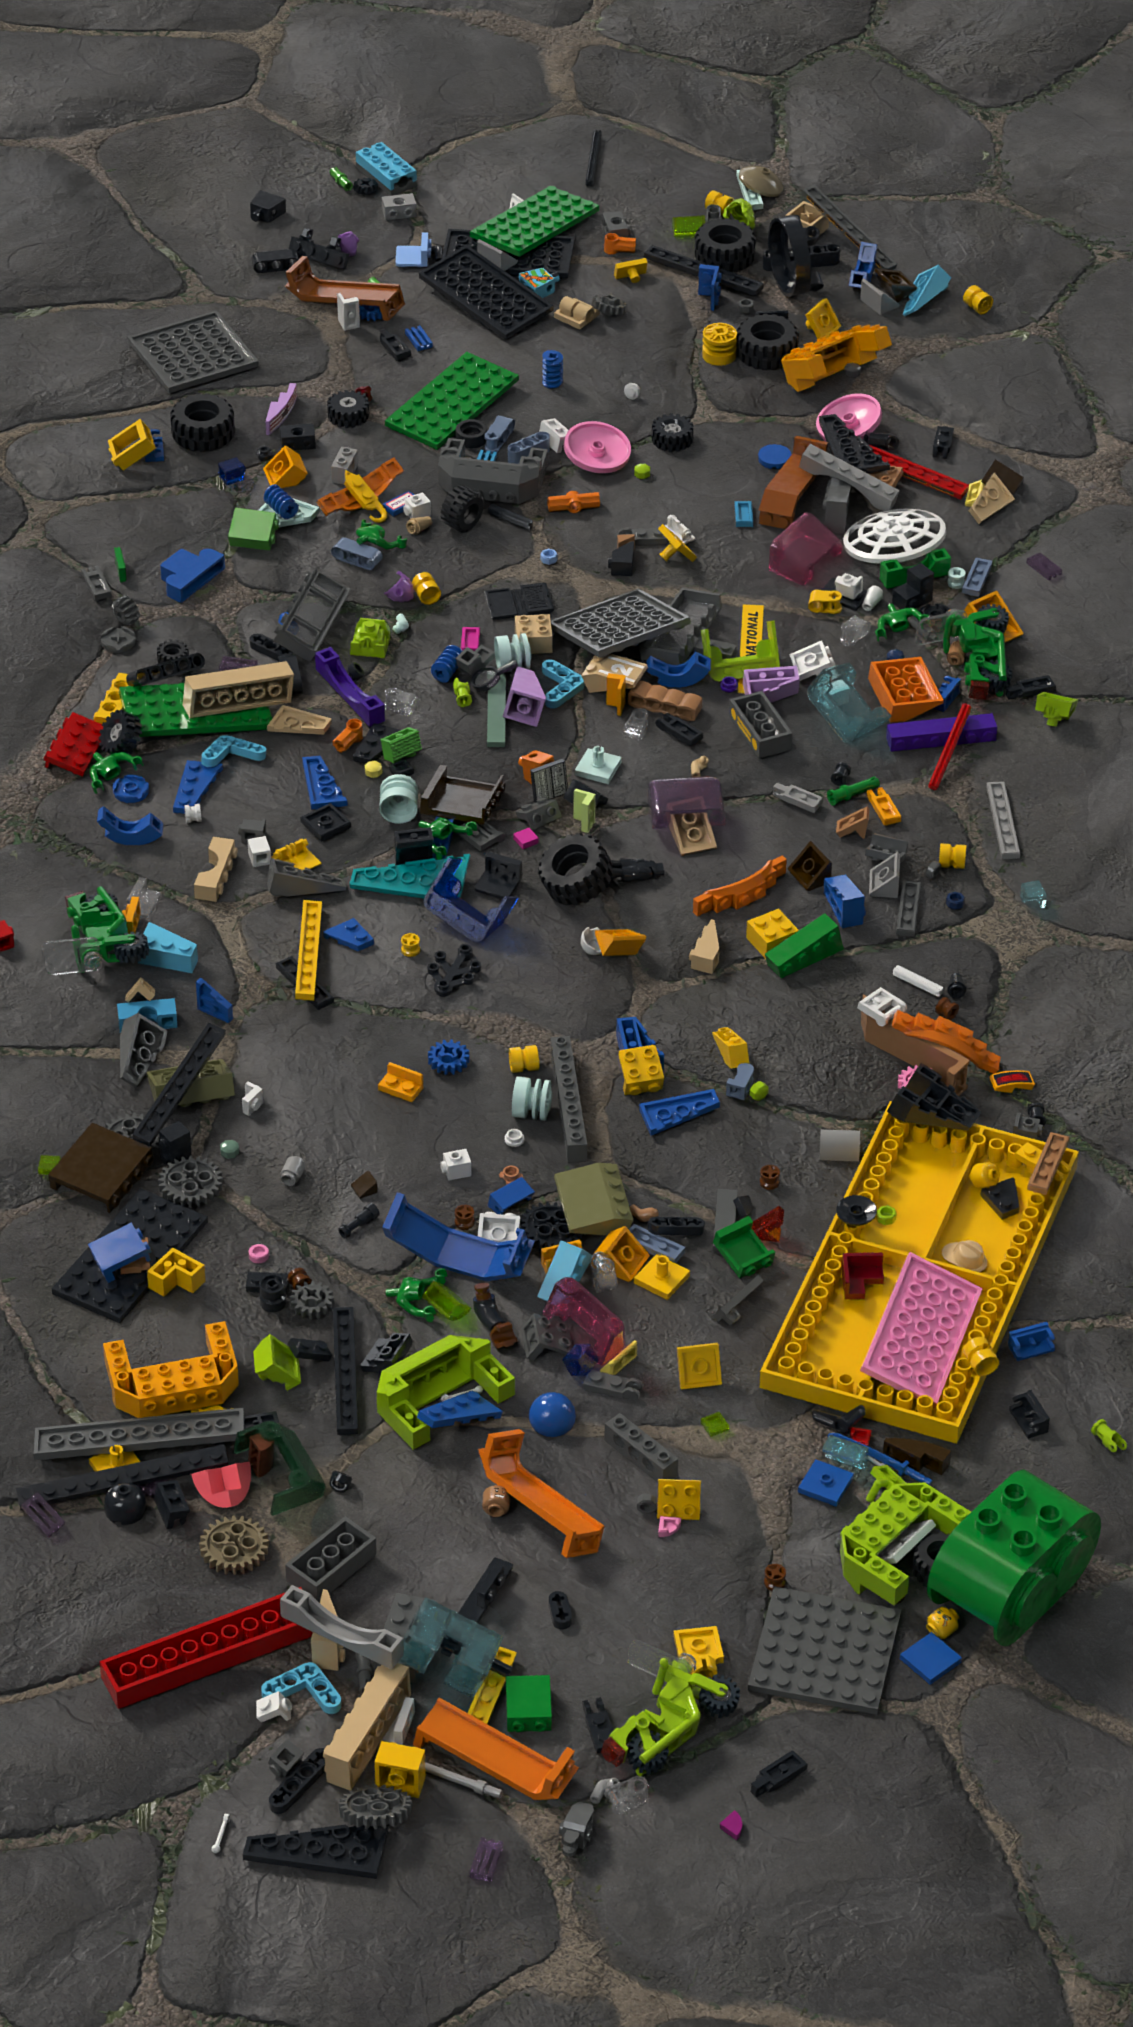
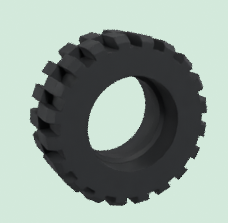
(725, 244)
(766, 340)
(202, 422)
(567, 854)

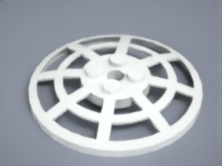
(894, 529)

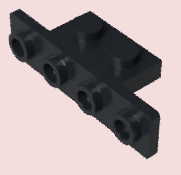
(486, 1589)

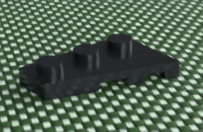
(371, 746)

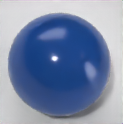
(552, 1414)

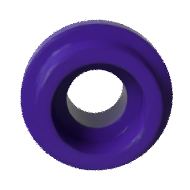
(729, 684)

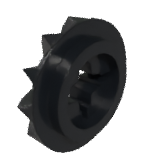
(365, 186)

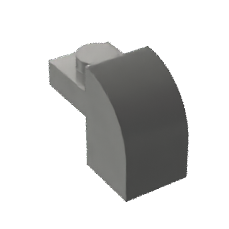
(472, 661)

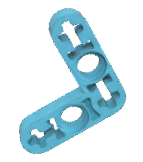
(572, 682)
(229, 744)
(308, 1681)

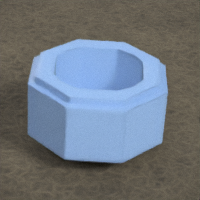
(548, 556)

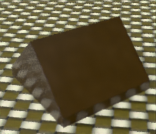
(895, 283)
(1008, 477)
(811, 867)

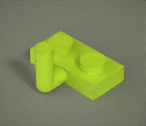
(885, 1478)

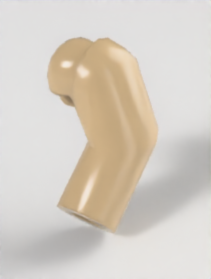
(698, 765)

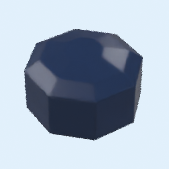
(895, 654)
(955, 900)

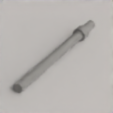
(479, 1786)

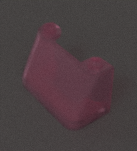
(801, 547)
(574, 1301)

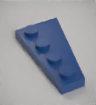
(194, 784)
(320, 784)
(675, 1110)
(459, 1409)

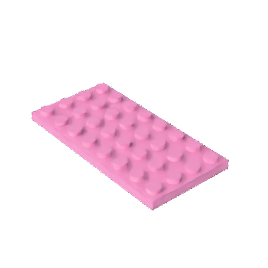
(921, 1328)

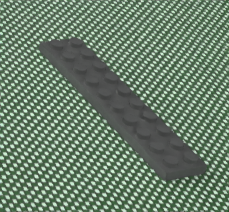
(138, 1433)

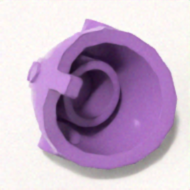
(349, 242)
(402, 590)

